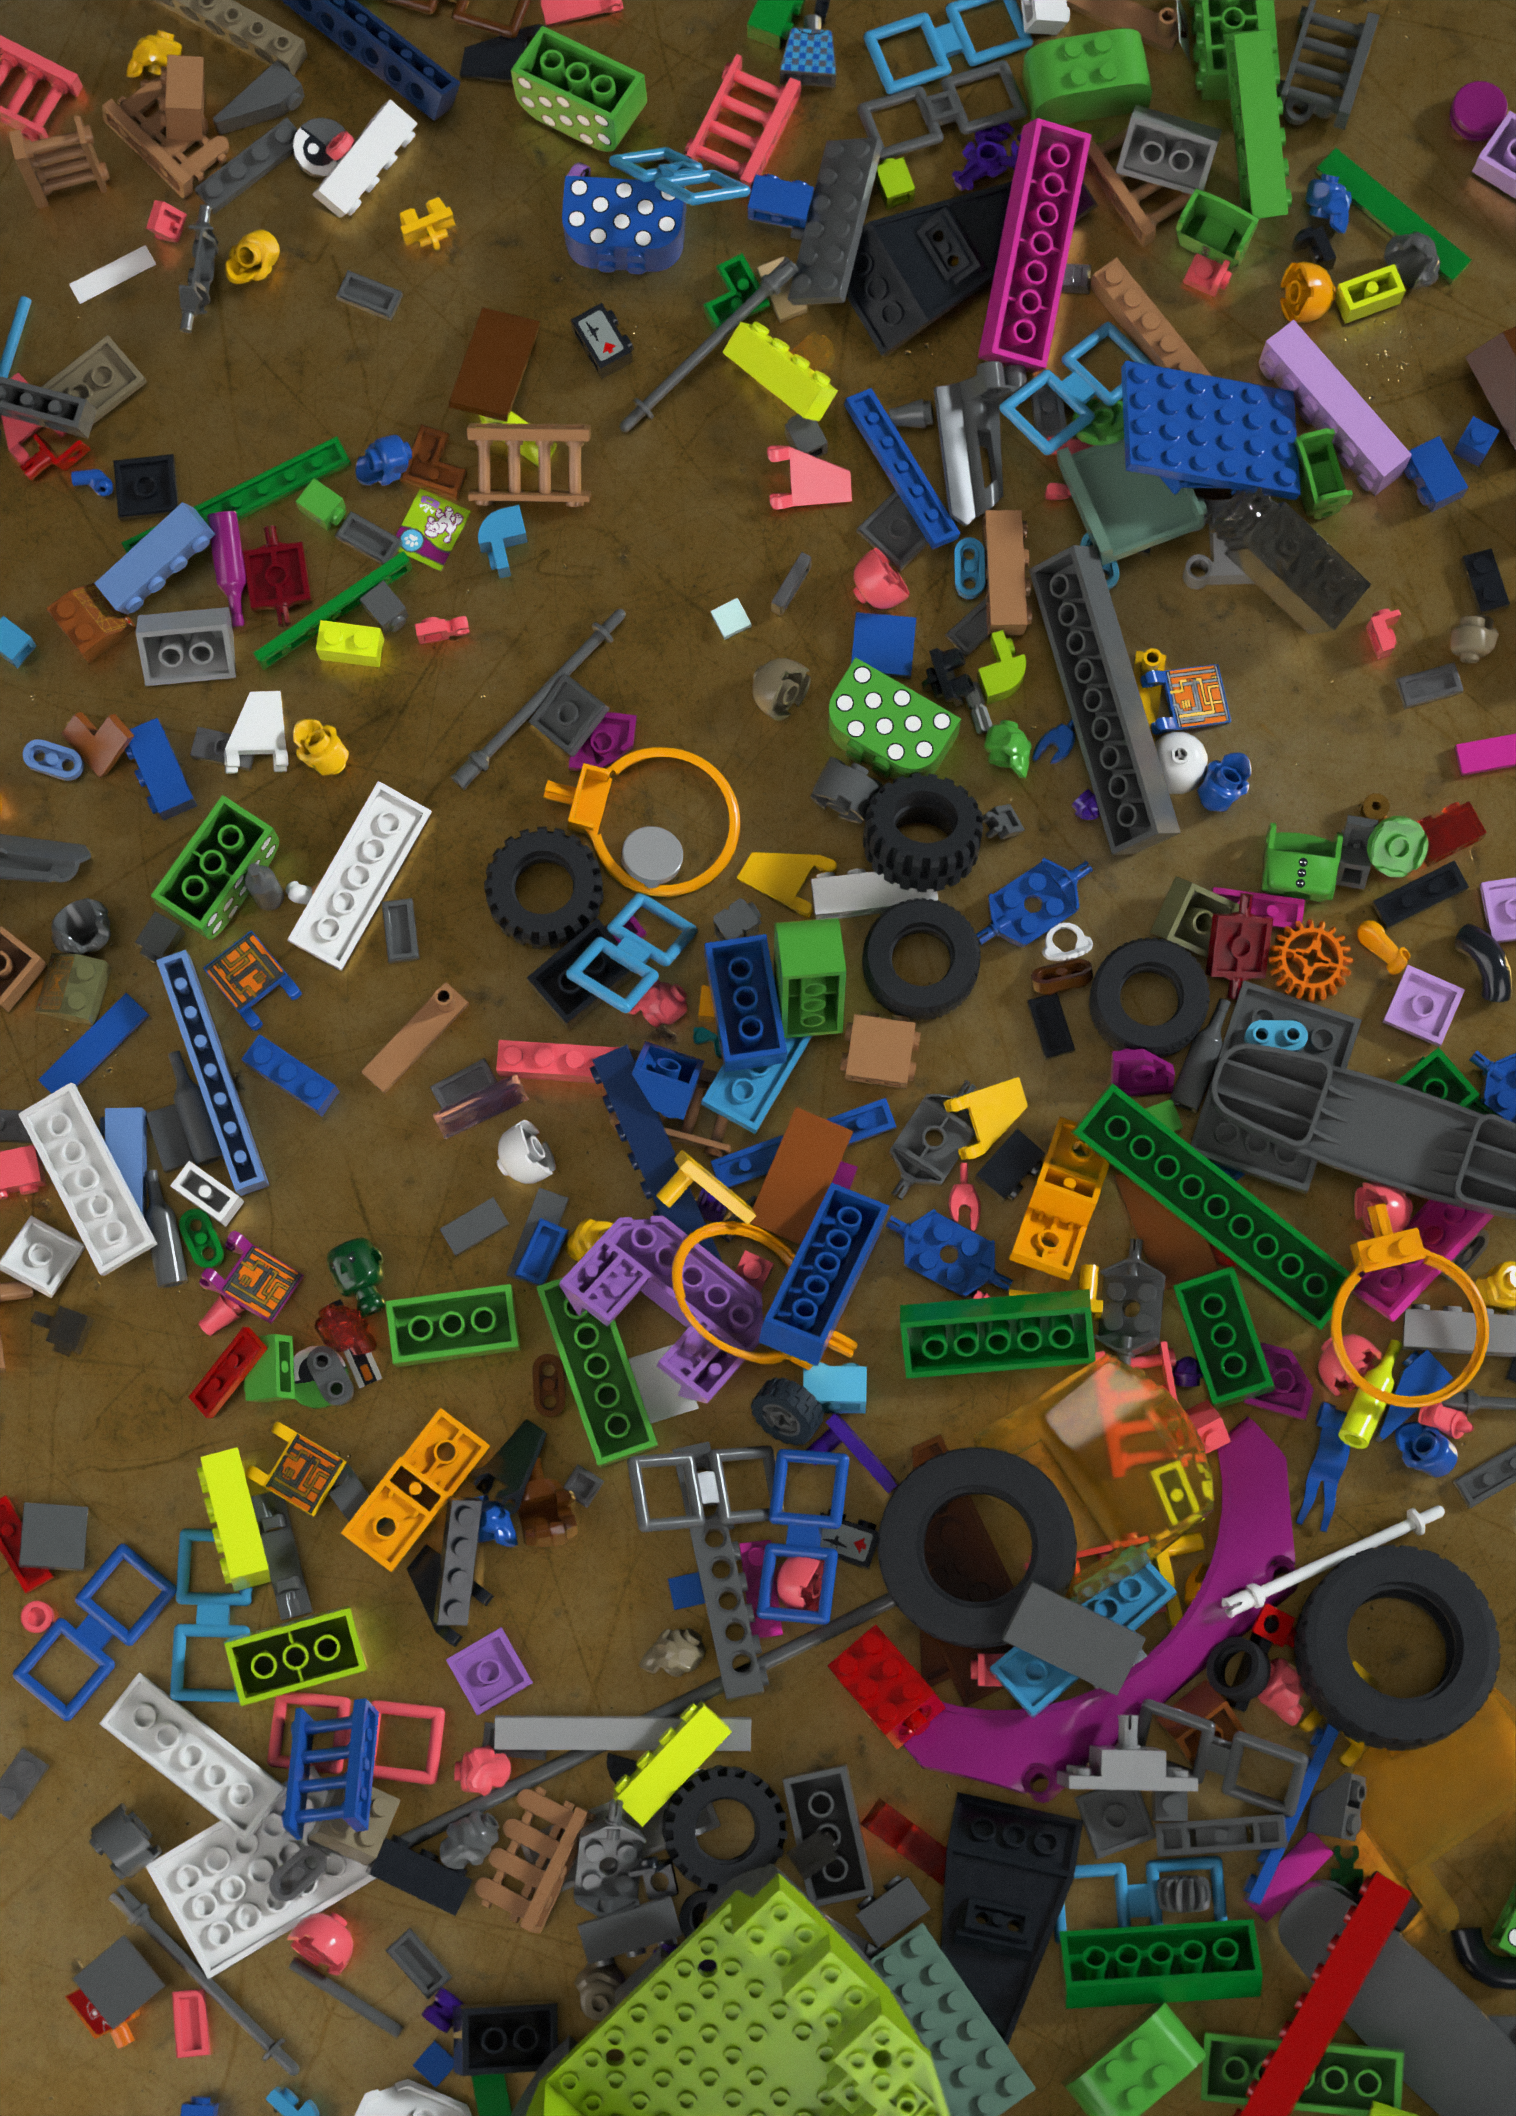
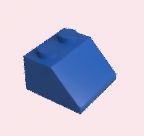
(667, 1079)

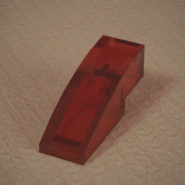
(907, 1839)

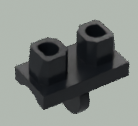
(953, 687)

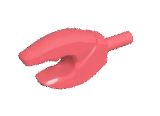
(965, 1195)

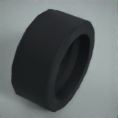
(1258, 1676)

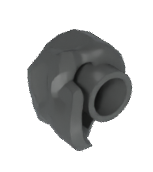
(469, 1840)

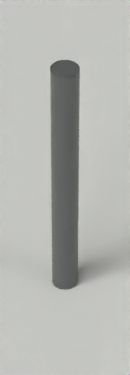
(345, 1997)

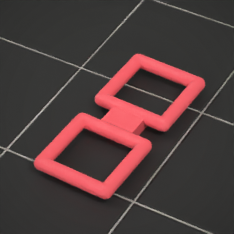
(342, 1737)

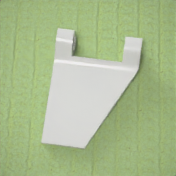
(258, 732)

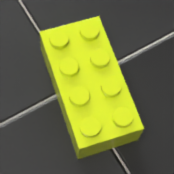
(236, 1521)

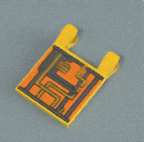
(302, 1472)

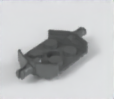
(196, 295)
(925, 1163)
(1127, 1283)
(611, 1889)

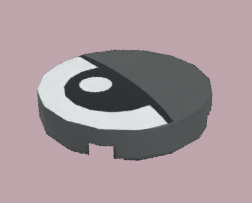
(311, 145)

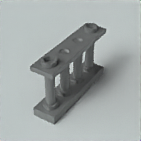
(1347, 81)

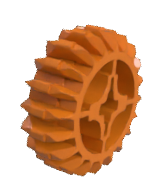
(1321, 963)

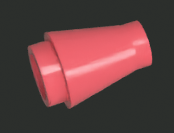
(220, 1315)

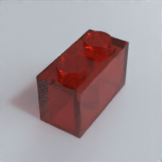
(1451, 831)

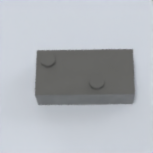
(827, 1802)

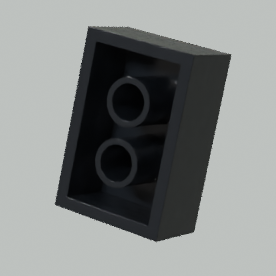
(566, 998)
(503, 2036)

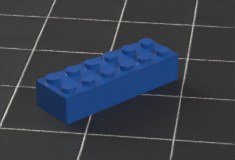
(823, 1274)

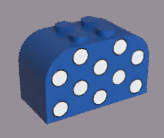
(622, 224)

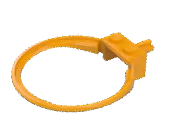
(589, 803)
(1391, 1250)
(837, 1342)

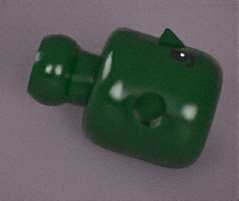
(357, 1273)

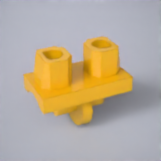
(428, 228)

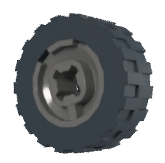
(787, 1411)

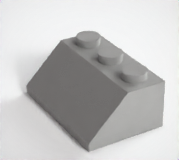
(1168, 150)
(186, 646)

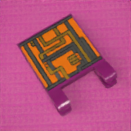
(256, 1281)

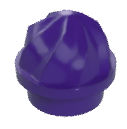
(1086, 806)
(1187, 1372)

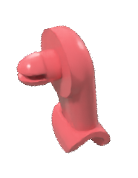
(1445, 1419)

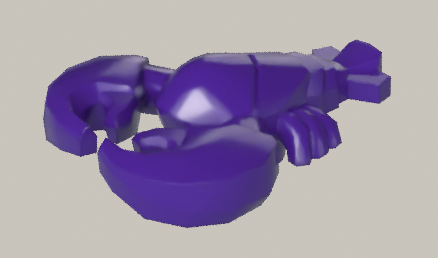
(988, 158)

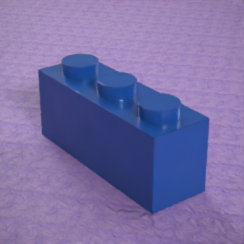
(159, 770)
(290, 1075)

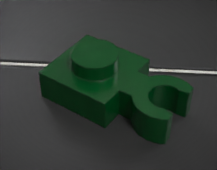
(1345, 1873)

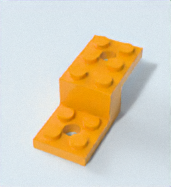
(1060, 1204)
(415, 1489)

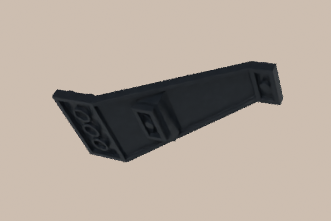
(907, 276)
(1011, 1871)

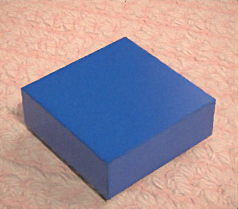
(686, 1591)
(435, 2063)

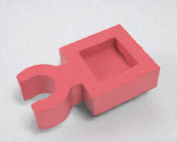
(435, 630)

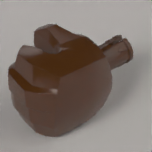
(546, 1511)

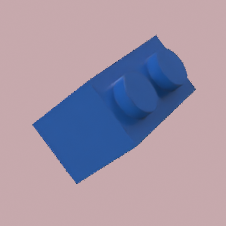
(780, 201)
(1435, 475)

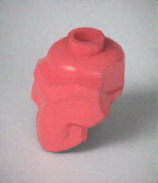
(662, 1004)
(1283, 1691)
(482, 1770)

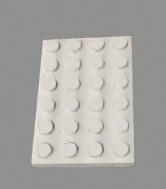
(223, 1893)

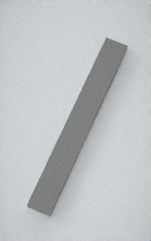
(601, 1732)

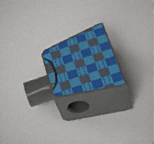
(809, 55)

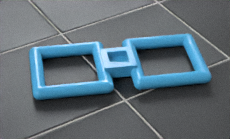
(944, 43)
(681, 172)
(1074, 390)
(632, 952)
(211, 1621)
(1141, 1899)

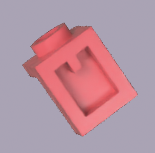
(166, 222)
(1208, 275)
(1383, 638)
(981, 1669)

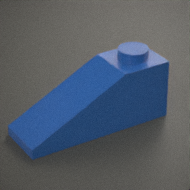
(1420, 1377)

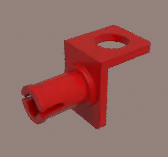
(47, 456)
(1285, 1631)

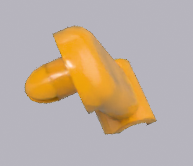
(1374, 938)

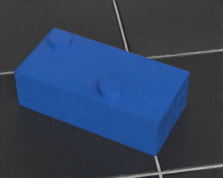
(745, 1003)

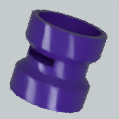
(441, 2011)

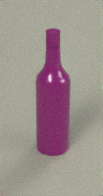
(228, 560)

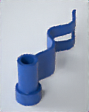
(1327, 1464)

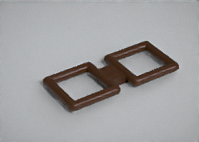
(459, 15)

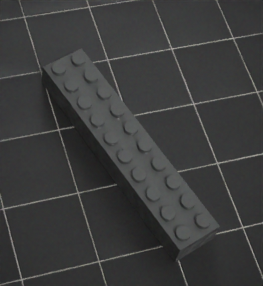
(1104, 700)

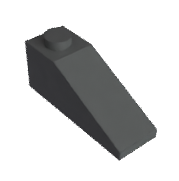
(264, 99)

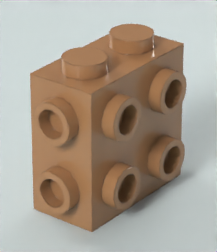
(880, 1050)

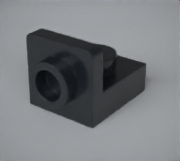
(1320, 247)

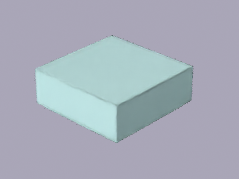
(731, 618)

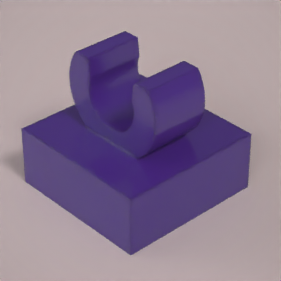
(710, 1207)

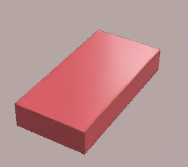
(191, 2023)

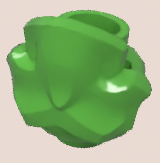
(1008, 747)

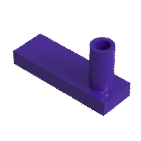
(842, 1432)

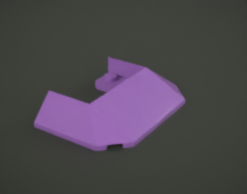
(640, 1258)

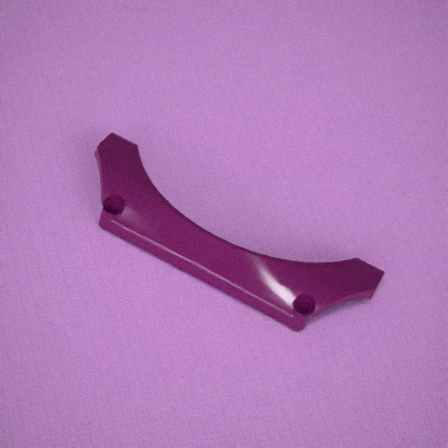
(1252, 1535)

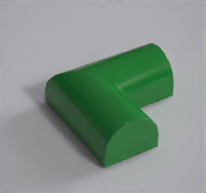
(740, 285)

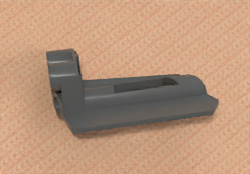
(968, 420)
(39, 859)

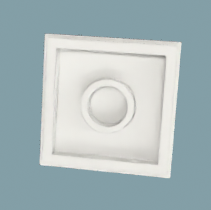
(41, 1256)

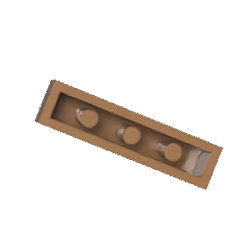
(1005, 572)

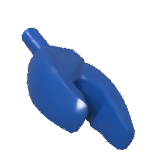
(1059, 736)

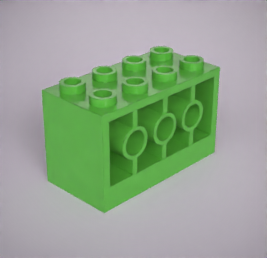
(1209, 24)

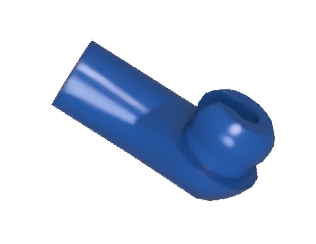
(95, 479)

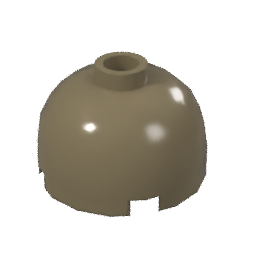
(779, 686)

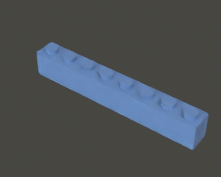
(212, 1073)

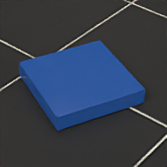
(885, 643)

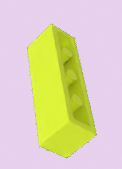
(780, 371)
(671, 1763)

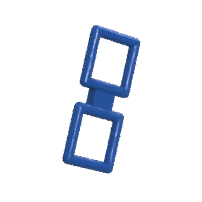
(803, 1536)
(94, 1632)

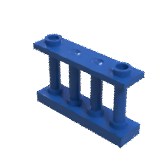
(356, 1780)

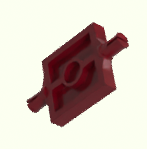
(277, 576)
(1239, 946)

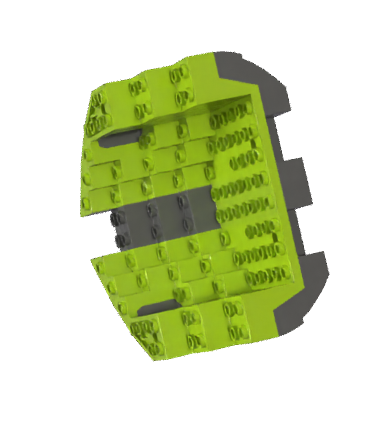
(775, 2030)

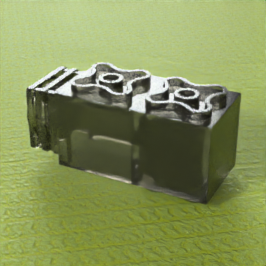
(1289, 560)

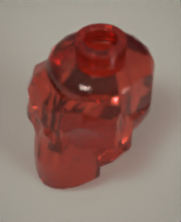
(344, 1330)

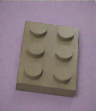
(100, 376)

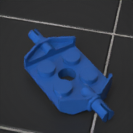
(1046, 882)
(1498, 1085)
(930, 1235)

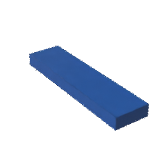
(95, 1045)

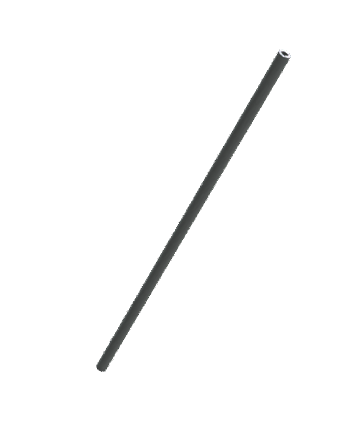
(671, 1708)

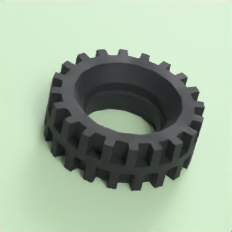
(709, 1787)

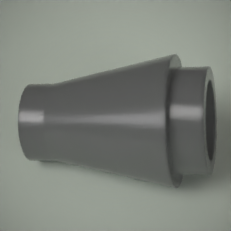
(914, 414)

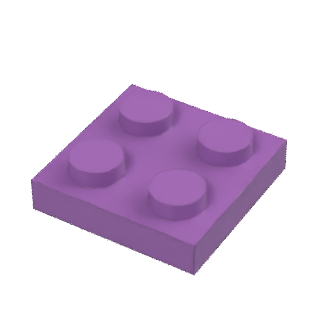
(489, 1671)

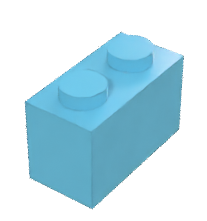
(838, 1387)

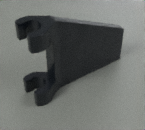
(497, 56)
(511, 1466)
(425, 1575)

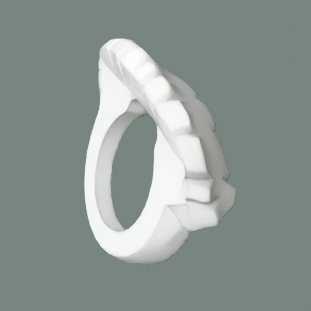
(1083, 945)

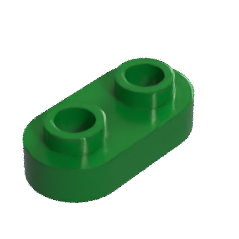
(202, 1239)

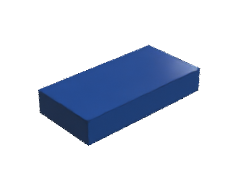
(541, 1252)

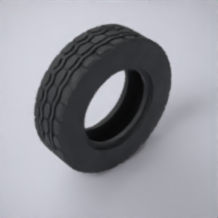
(925, 1494)
(1453, 1605)

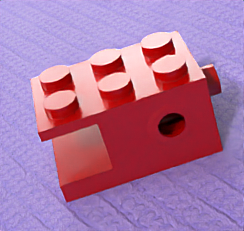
(887, 1687)

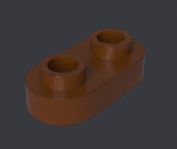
(1062, 976)
(549, 1385)

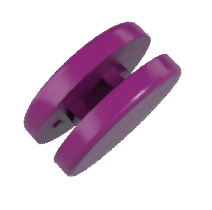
(1478, 110)

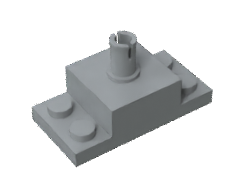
(1127, 1766)

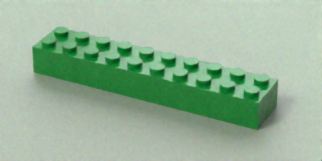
(1212, 1204)

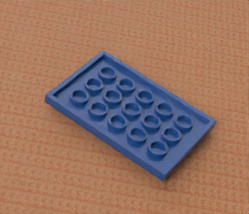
(1209, 430)

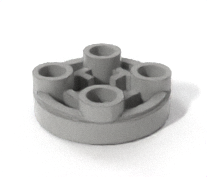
(652, 856)

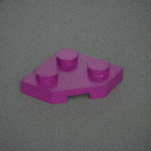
(607, 742)
(1141, 1073)
(1292, 1388)

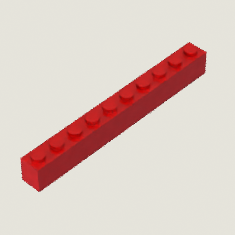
(1328, 2000)

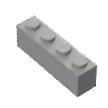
(1456, 1331)

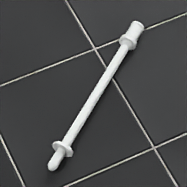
(1255, 1595)

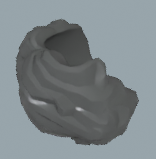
(1414, 259)
(81, 927)

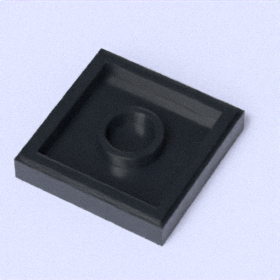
(146, 487)

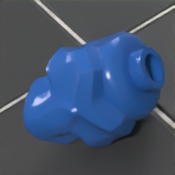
(1329, 201)
(383, 461)
(1225, 782)
(1426, 1449)
(496, 1524)

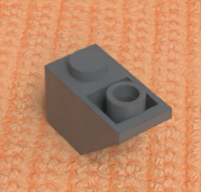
(1338, 1808)

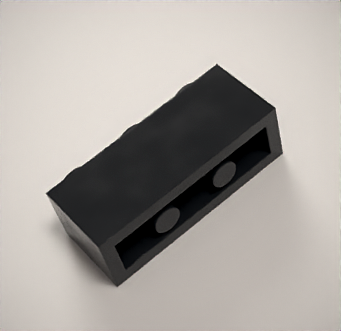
(420, 1874)

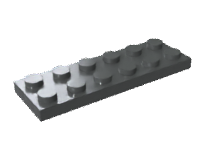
(835, 221)

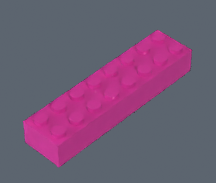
(1034, 245)

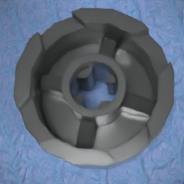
(845, 789)
(124, 1841)

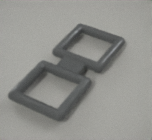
(944, 109)
(702, 1487)
(1226, 1756)

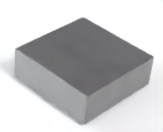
(584, 1485)

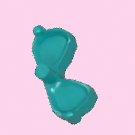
(703, 1035)

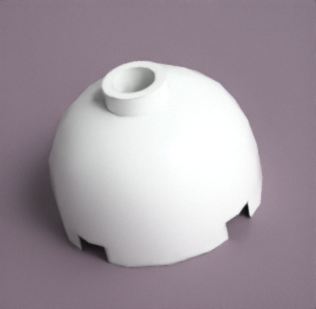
(1188, 772)
(523, 1155)

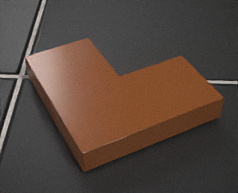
(427, 469)
(98, 747)

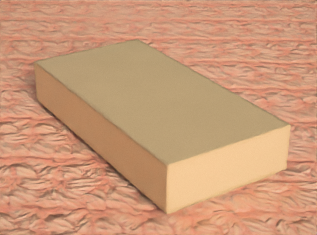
(782, 306)

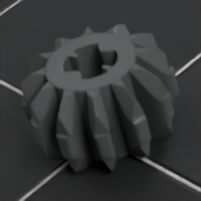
(1183, 1893)

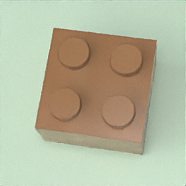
(182, 97)
(17, 969)

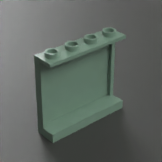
(1124, 507)

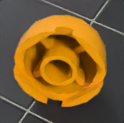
(1307, 292)

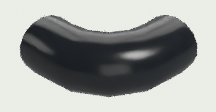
(1490, 961)
(1479, 1960)

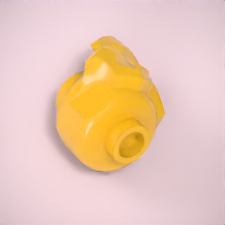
(152, 53)
(252, 257)
(319, 747)
(584, 1237)
(1499, 1287)

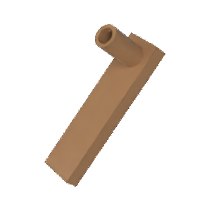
(1155, 29)
(415, 1038)

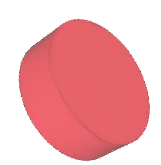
(340, 145)
(37, 1617)

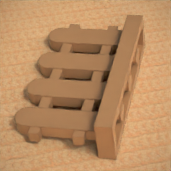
(162, 156)
(548, 1882)

